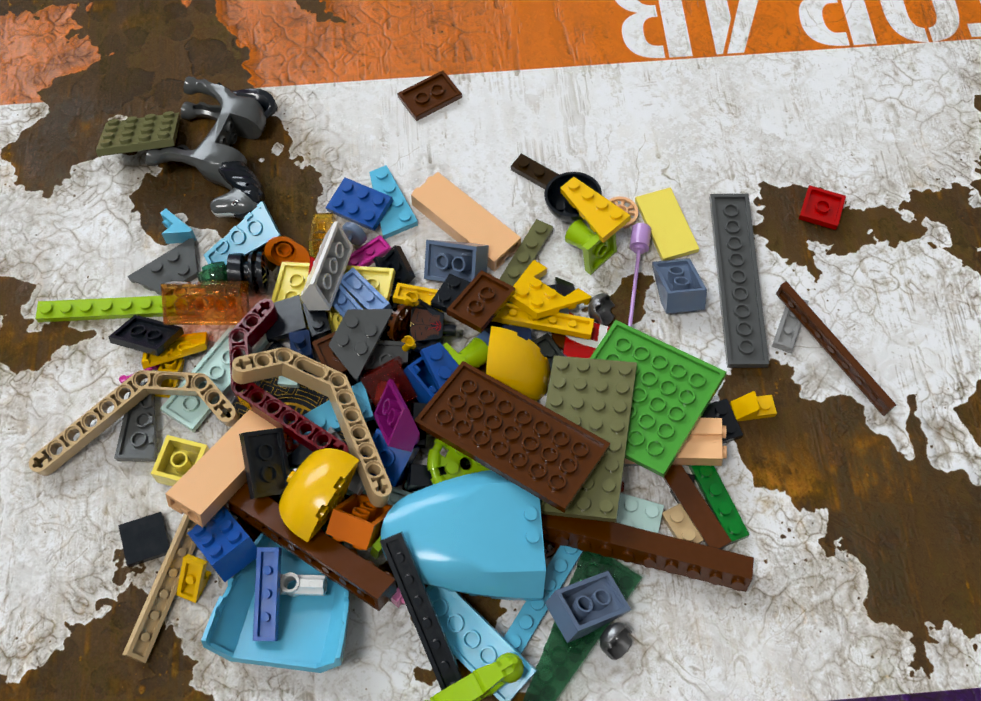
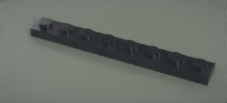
(421, 610)

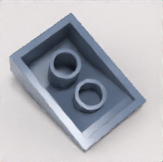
(454, 258)
(679, 286)
(586, 605)

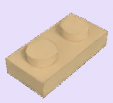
(681, 524)

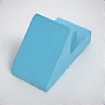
(176, 229)

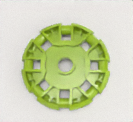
(450, 462)

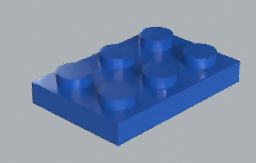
(359, 204)

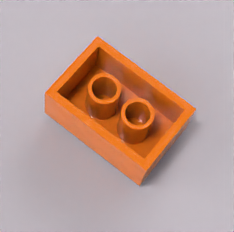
(357, 522)

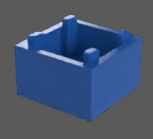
(421, 380)
(394, 460)

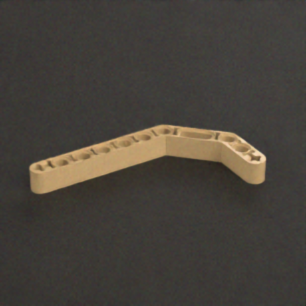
(290, 365)
(121, 407)

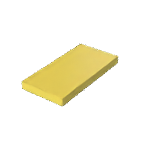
(667, 223)

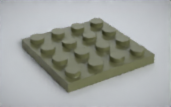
(139, 134)

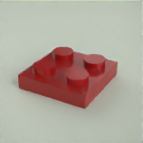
(822, 207)

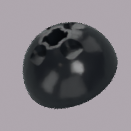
(558, 203)

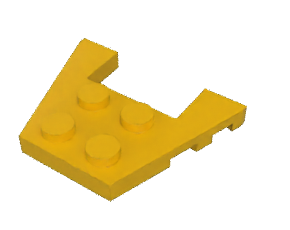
(538, 298)

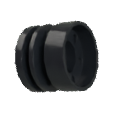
(254, 271)

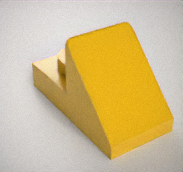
(753, 407)
(192, 578)

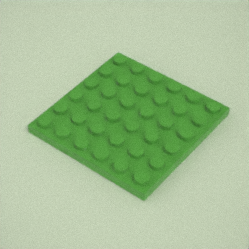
(667, 397)

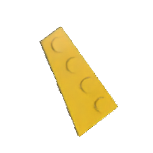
(598, 211)

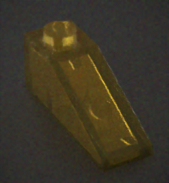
(320, 225)

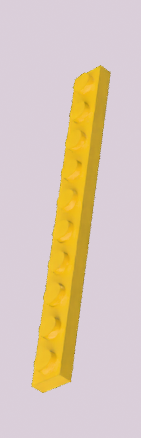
(513, 315)

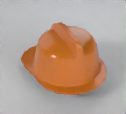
(285, 250)

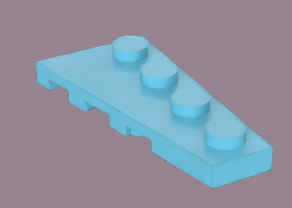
(325, 416)

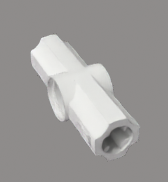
(306, 585)

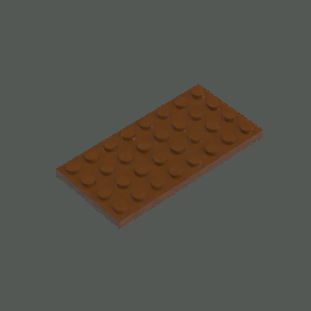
(512, 435)

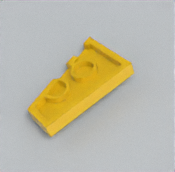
(184, 346)

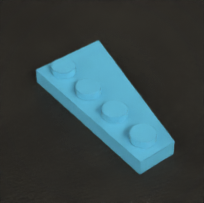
(399, 215)
(246, 237)

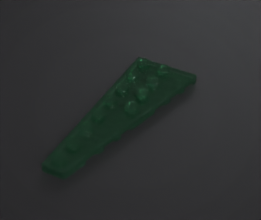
(562, 659)

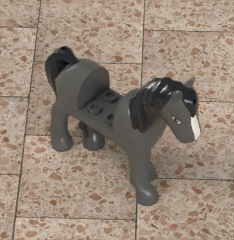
(239, 114)

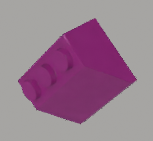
(396, 420)

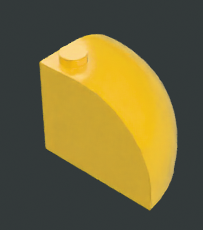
(517, 363)
(316, 490)

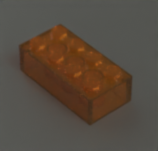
(204, 302)

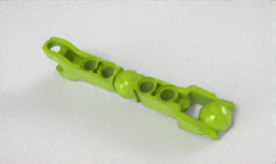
(484, 680)

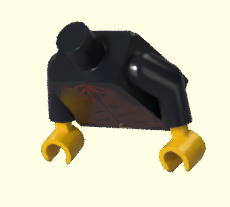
(426, 325)

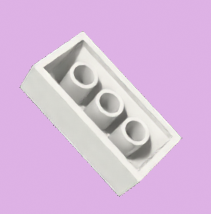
(327, 270)

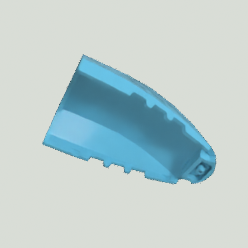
(474, 536)
(309, 629)

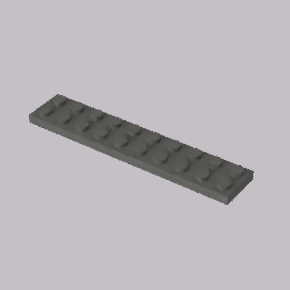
(738, 282)

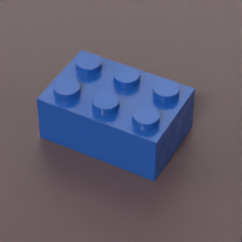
(224, 544)

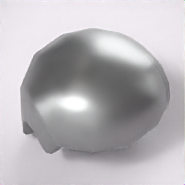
(600, 309)
(615, 640)

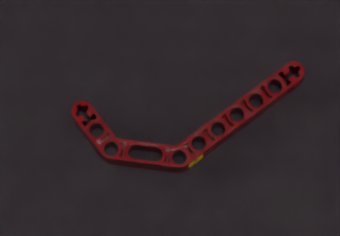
(250, 331)

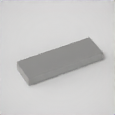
(787, 331)

